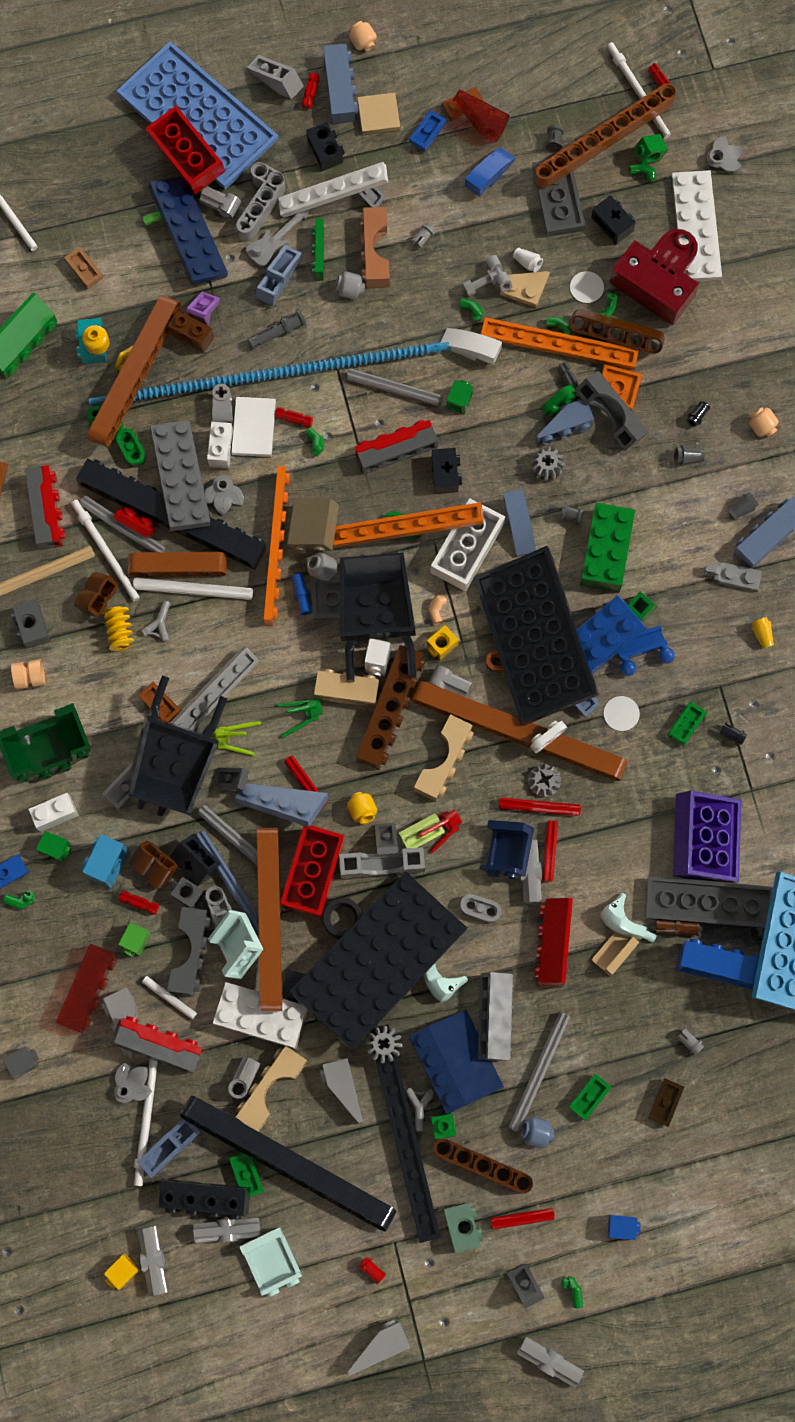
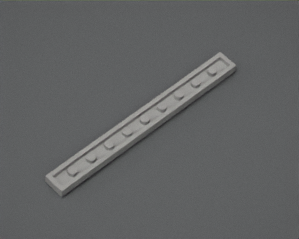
(194, 712)

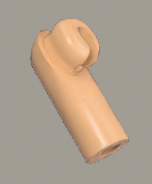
(434, 608)

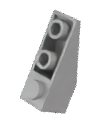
(119, 1006)

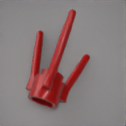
(449, 820)

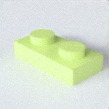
(411, 835)

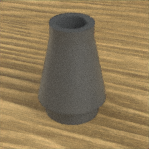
(687, 454)
(743, 506)

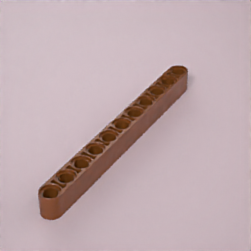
(510, 728)

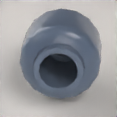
(537, 1132)

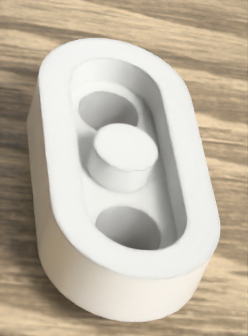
(541, 741)

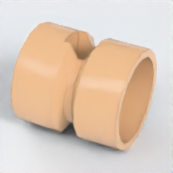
(24, 674)

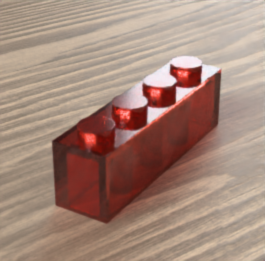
(86, 988)

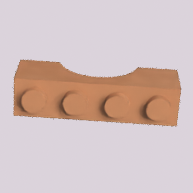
(377, 268)

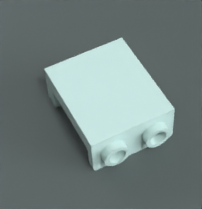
(237, 943)
(271, 1262)

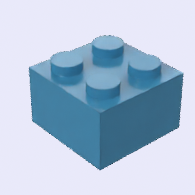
(105, 860)

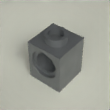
(195, 897)
(21, 1062)

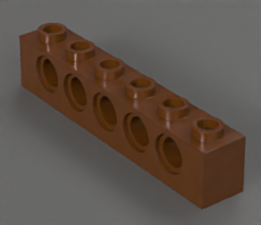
(366, 754)

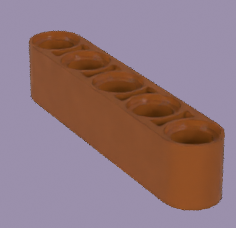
(177, 564)

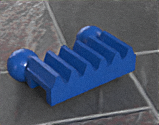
(647, 641)

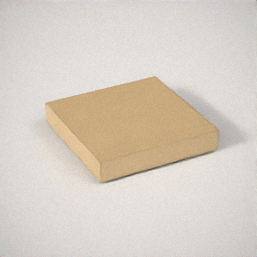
(378, 113)

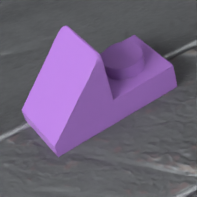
(203, 307)

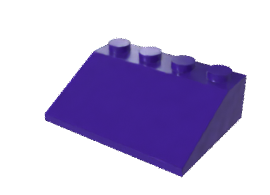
(707, 837)

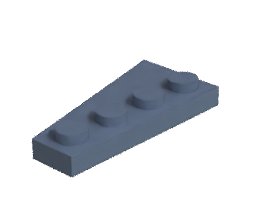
(286, 803)

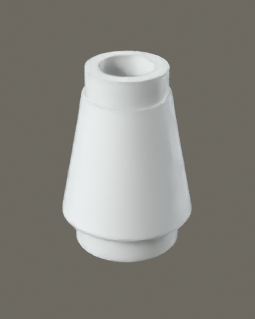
(528, 259)

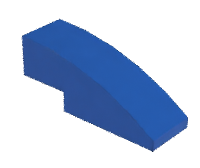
(488, 171)

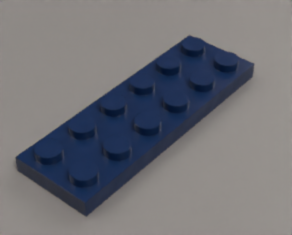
(188, 230)

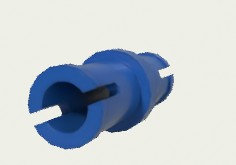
(301, 594)

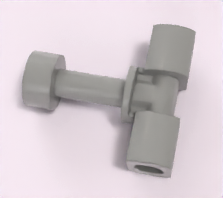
(494, 275)

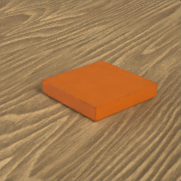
(623, 382)

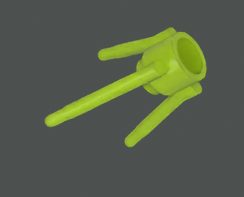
(223, 735)

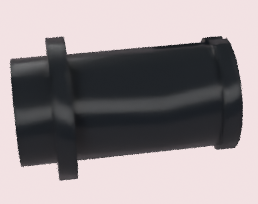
(699, 412)
(733, 733)

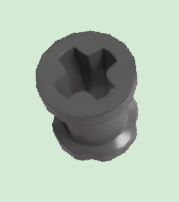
(554, 137)
(571, 513)

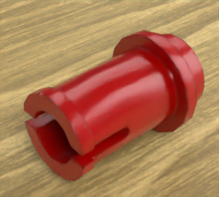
(371, 1270)

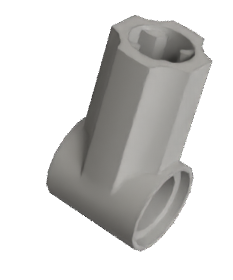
(224, 204)
(447, 680)
(244, 1076)

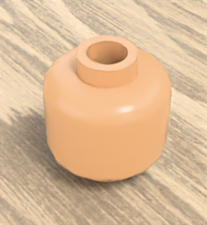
(362, 36)
(763, 422)

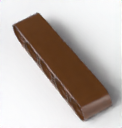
(627, 329)
(491, 1173)

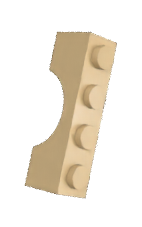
(432, 781)
(286, 1065)

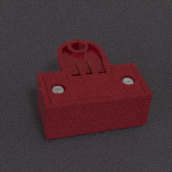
(658, 275)

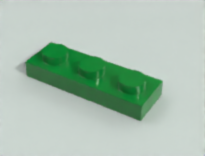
(318, 249)

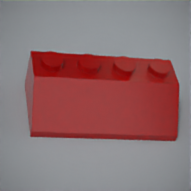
(554, 942)

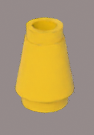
(763, 632)

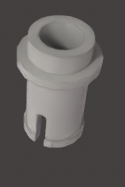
(426, 231)
(691, 1043)

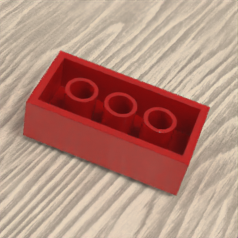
(185, 149)
(312, 871)

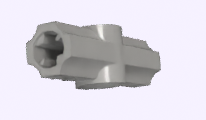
(531, 882)
(226, 1230)
(152, 1261)
(550, 1362)

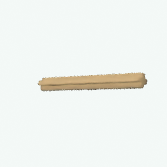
(46, 570)

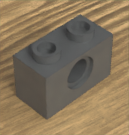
(38, 632)

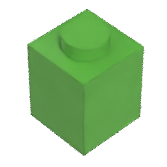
(134, 940)

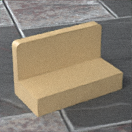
(614, 952)

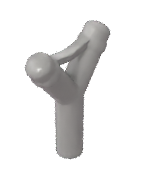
(158, 623)
(419, 1105)

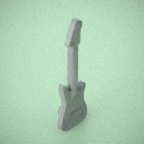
(263, 250)

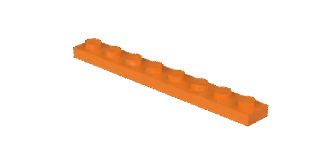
(560, 343)
(408, 525)
(276, 553)

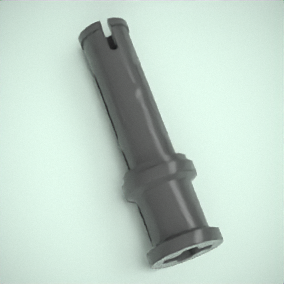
(285, 325)

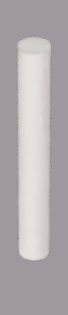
(169, 998)

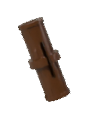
(677, 927)

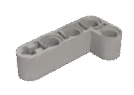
(257, 205)

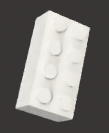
(466, 549)
(241, 1012)

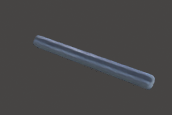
(231, 882)

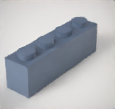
(339, 83)
(768, 535)

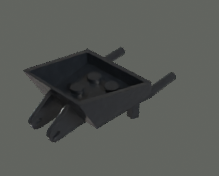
(375, 604)
(171, 759)

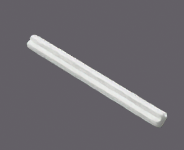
(192, 588)

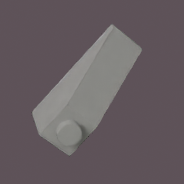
(276, 75)
(341, 1083)
(385, 1344)

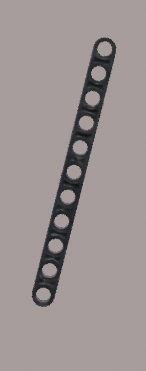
(288, 1163)

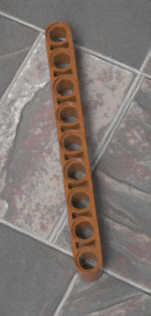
(601, 143)
(133, 372)
(269, 920)

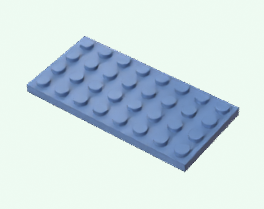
(216, 114)

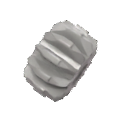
(539, 464)
(383, 1036)

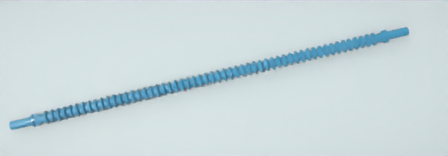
(201, 384)

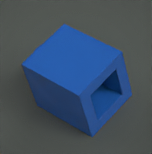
(623, 1227)

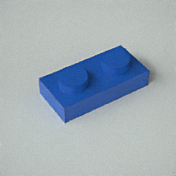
(427, 131)

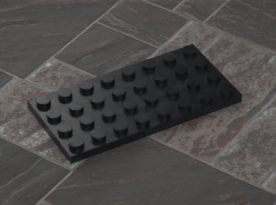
(536, 636)
(378, 961)

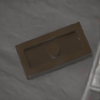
(666, 1102)

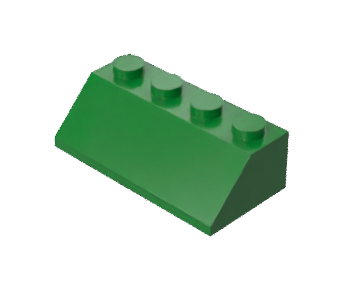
(24, 333)

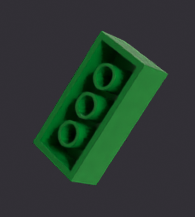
(607, 547)

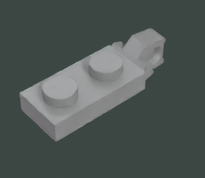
(734, 575)

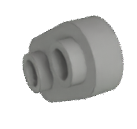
(481, 907)

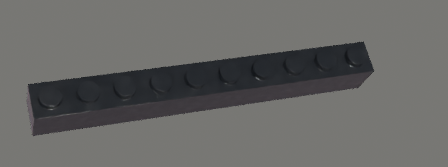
(150, 504)

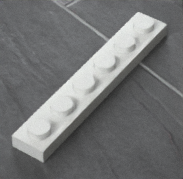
(333, 189)

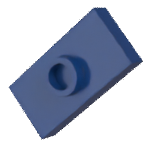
(12, 870)

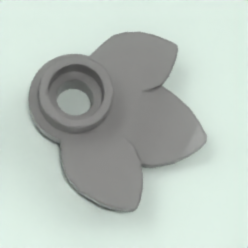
(726, 154)
(223, 497)
(134, 1081)

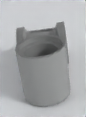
(222, 407)
(218, 908)

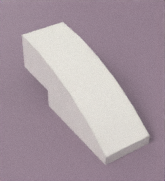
(472, 345)

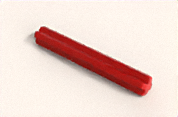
(539, 806)

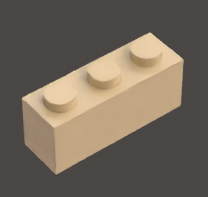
(335, 688)

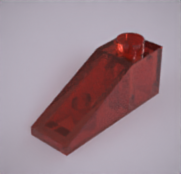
(484, 117)

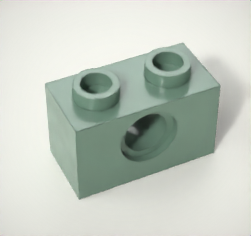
(460, 1241)

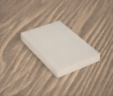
(253, 426)

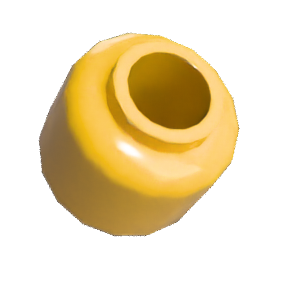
(95, 339)
(362, 808)

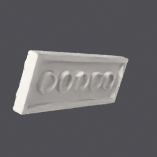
(696, 215)

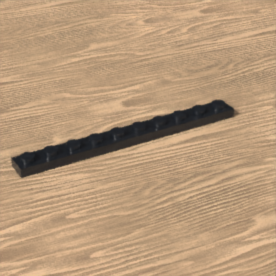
(407, 1144)

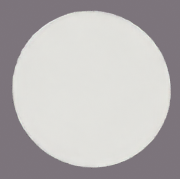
(586, 287)
(621, 713)

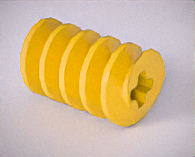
(117, 628)

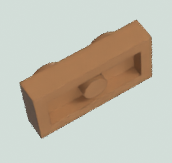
(83, 267)

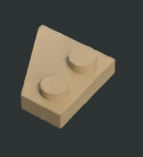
(527, 287)

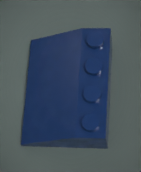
(451, 1063)

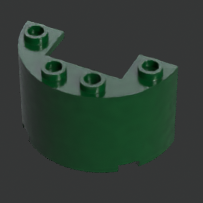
(45, 746)

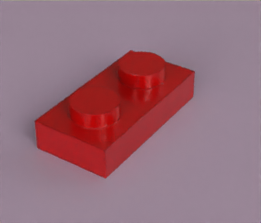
(135, 521)

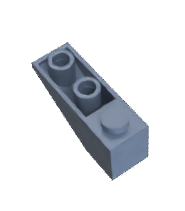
(570, 419)

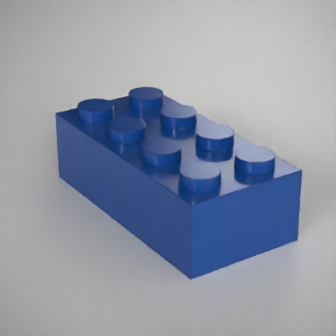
(609, 632)
(717, 964)

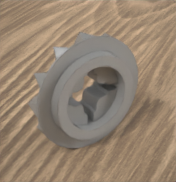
(542, 789)

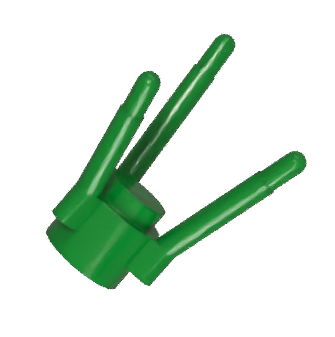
(311, 708)

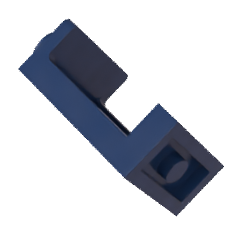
(508, 849)

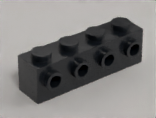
(204, 1197)

